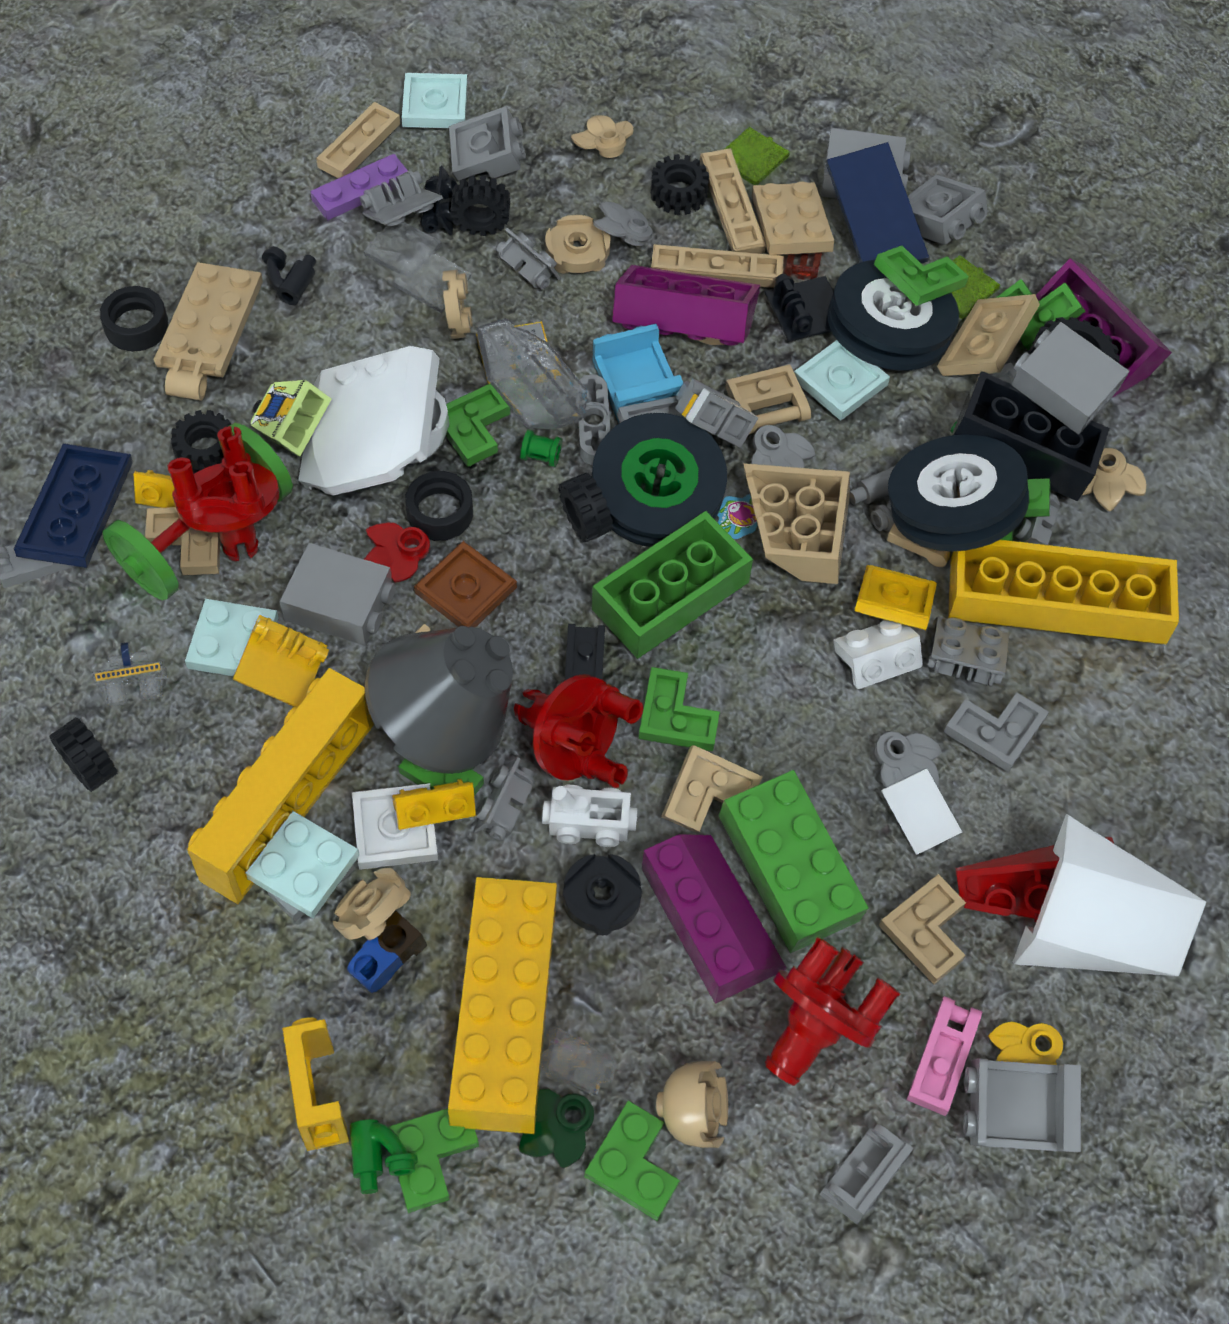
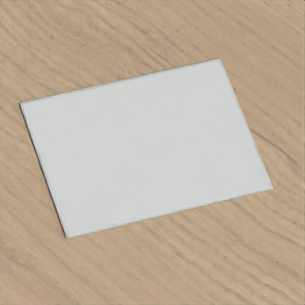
(921, 811)

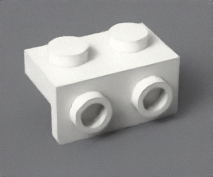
(880, 652)

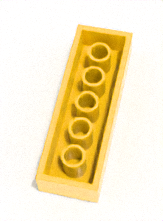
(1066, 590)
(284, 779)
(503, 1006)

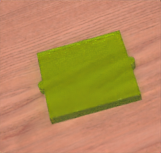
(756, 155)
(977, 287)

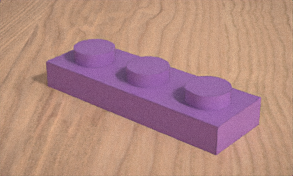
(345, 191)

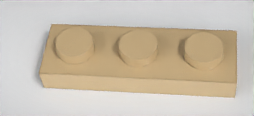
(358, 140)

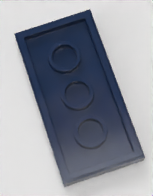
(875, 203)
(73, 505)

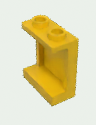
(320, 1124)

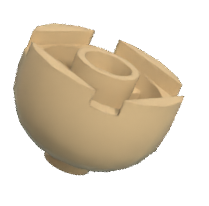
(695, 1104)

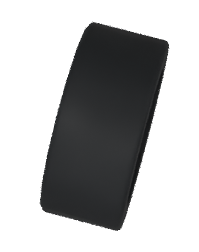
(132, 299)
(438, 483)

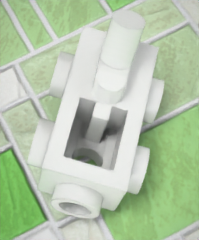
(583, 814)

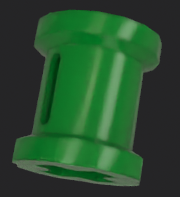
(541, 448)

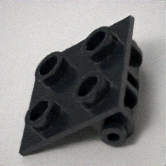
(801, 306)

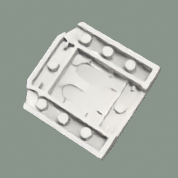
(373, 422)

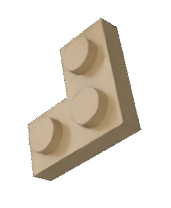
(198, 548)
(701, 781)
(917, 931)

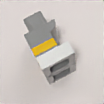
(715, 412)

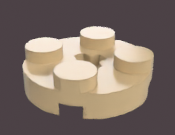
(574, 259)
(456, 313)
(370, 905)

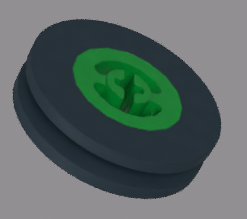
(691, 480)

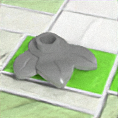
(624, 223)
(787, 452)
(914, 755)

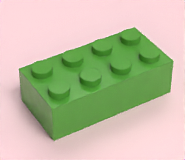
(671, 584)
(792, 861)

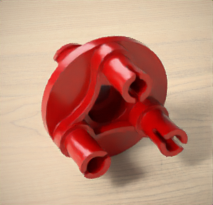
(225, 495)
(577, 728)
(820, 1011)

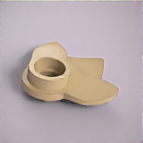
(604, 136)
(1113, 481)

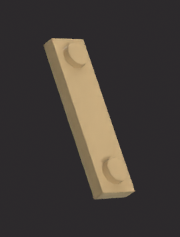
(732, 202)
(721, 264)

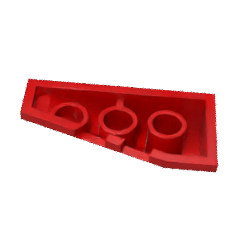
(1009, 883)

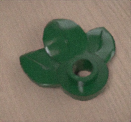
(555, 1132)

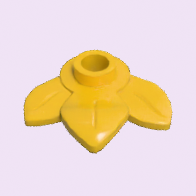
(1019, 1043)

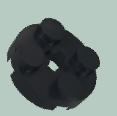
(601, 871)

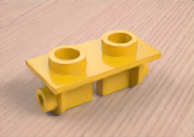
(153, 489)
(434, 806)

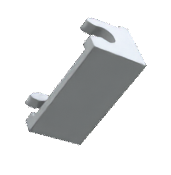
(866, 1172)

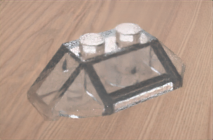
(530, 376)

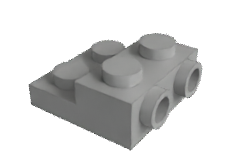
(487, 144)
(947, 208)

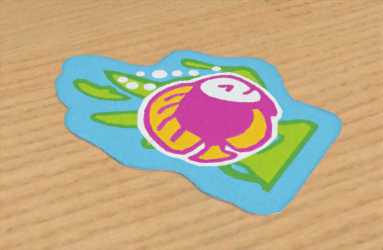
(737, 516)

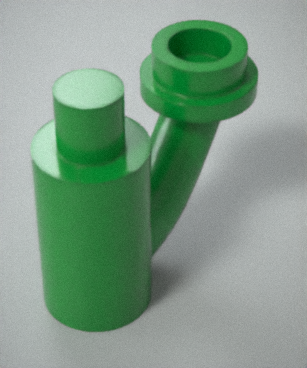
(367, 1153)

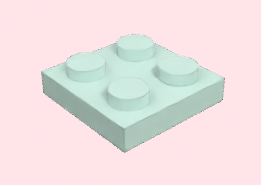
(434, 100)
(840, 380)
(223, 635)
(302, 864)

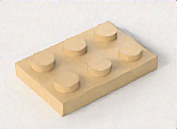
(792, 218)
(988, 335)

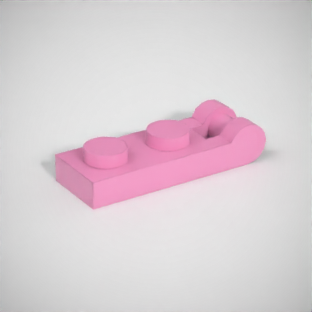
(944, 1057)

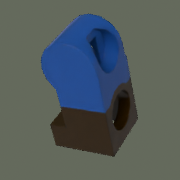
(386, 953)

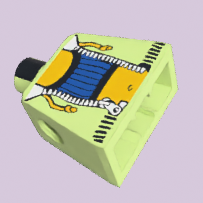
(290, 413)

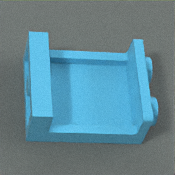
(634, 367)

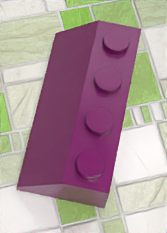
(685, 304)
(1137, 346)
(710, 914)

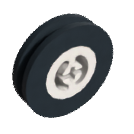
(884, 325)
(990, 500)

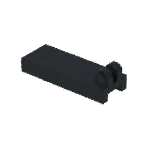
(585, 651)

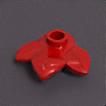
(392, 549)

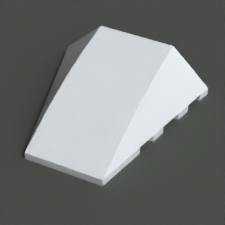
(1109, 911)

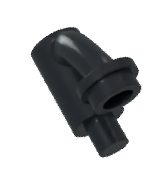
(297, 279)

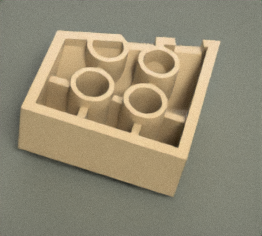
(801, 518)

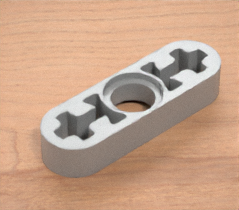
(600, 408)

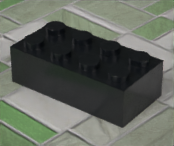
(1040, 439)

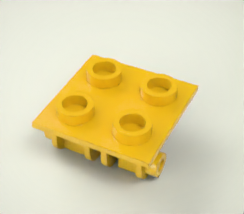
(280, 661)

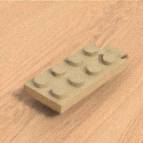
(206, 327)

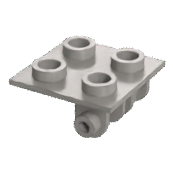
(407, 199)
(970, 647)

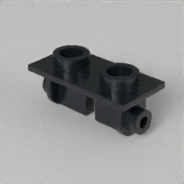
(439, 215)

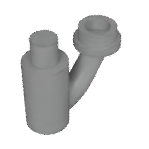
(871, 490)

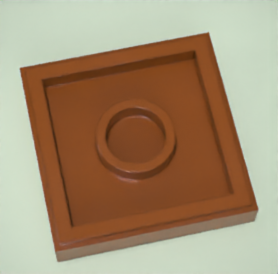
(465, 586)

